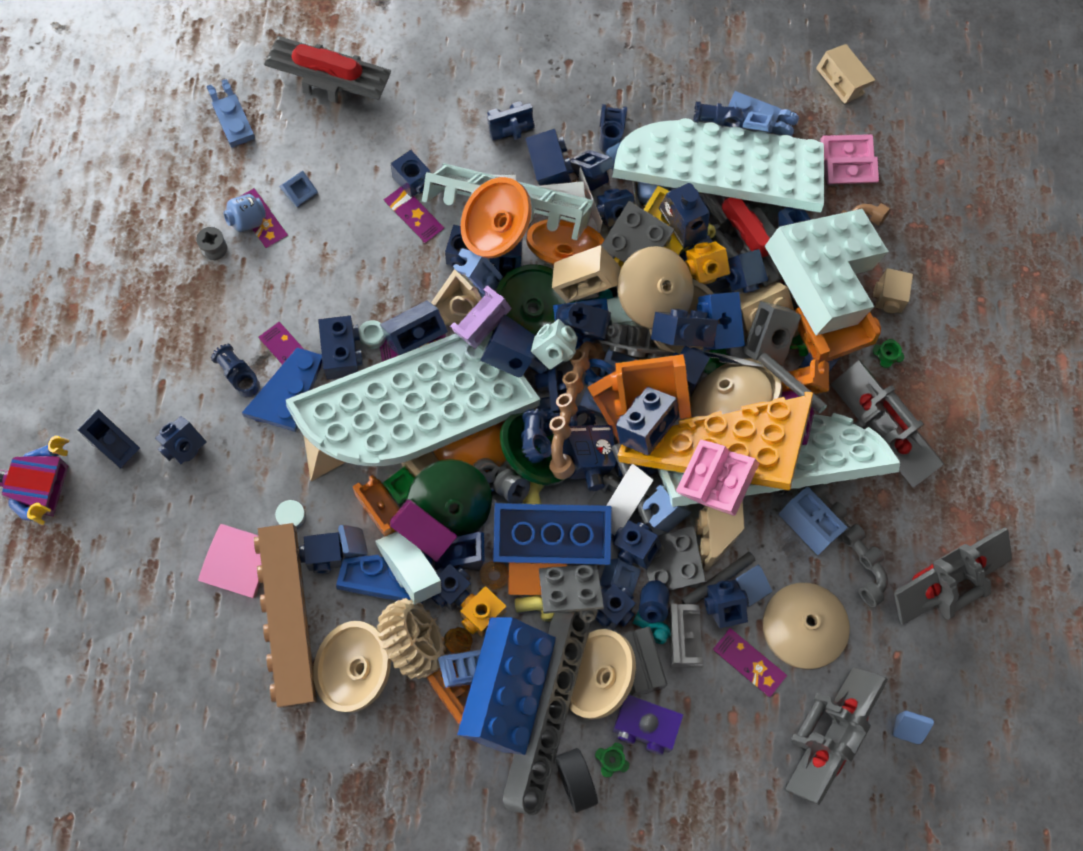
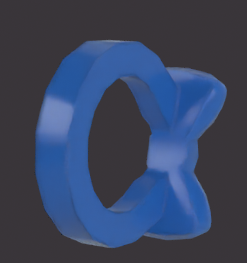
(591, 376)

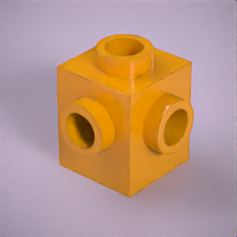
(707, 262)
(484, 602)

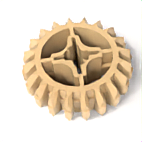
(411, 638)

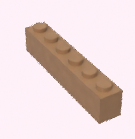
(286, 616)

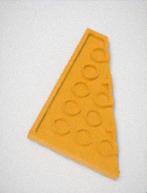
(761, 430)

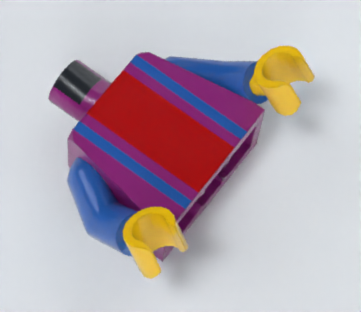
(36, 481)

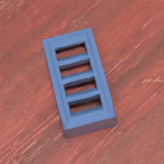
(464, 672)

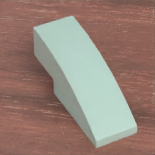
(409, 567)

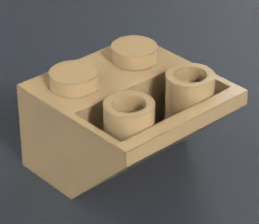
(585, 274)
(774, 293)
(717, 533)

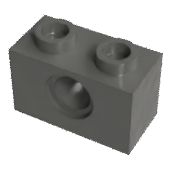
(772, 319)

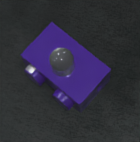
(647, 724)

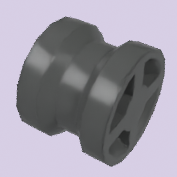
(210, 249)
(488, 464)
(511, 486)

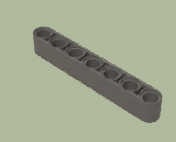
(532, 772)

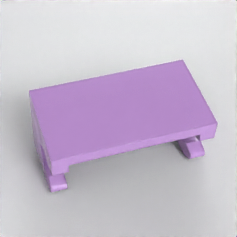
(482, 318)

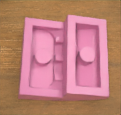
(850, 159)
(717, 477)
(232, 562)

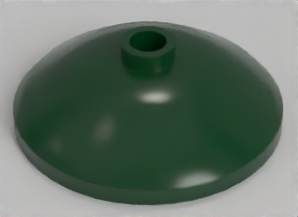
(527, 288)
(512, 449)
(451, 483)

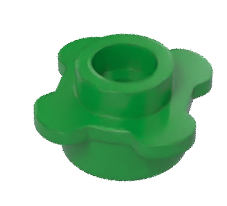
(892, 347)
(620, 763)

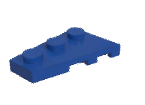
(291, 379)
(371, 577)

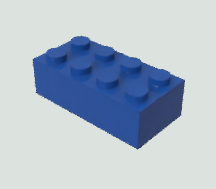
(552, 533)
(507, 685)

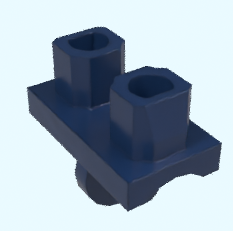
(511, 121)
(552, 381)

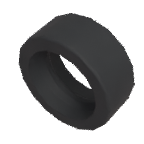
(576, 780)

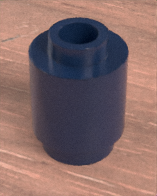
(654, 602)

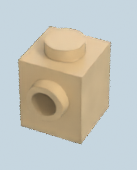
(893, 291)

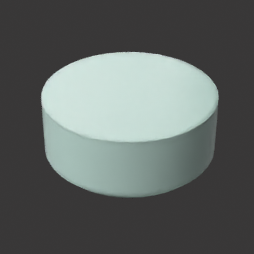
(371, 334)
(290, 512)

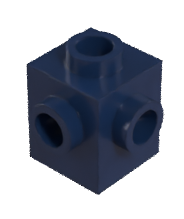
(612, 204)
(179, 440)
(636, 544)
(452, 596)
(727, 603)
(611, 616)

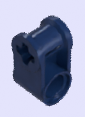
(612, 126)
(585, 320)

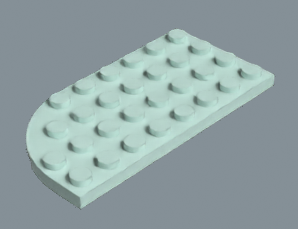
(725, 162)
(410, 404)
(834, 453)

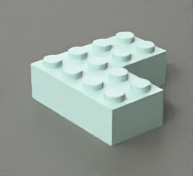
(821, 263)

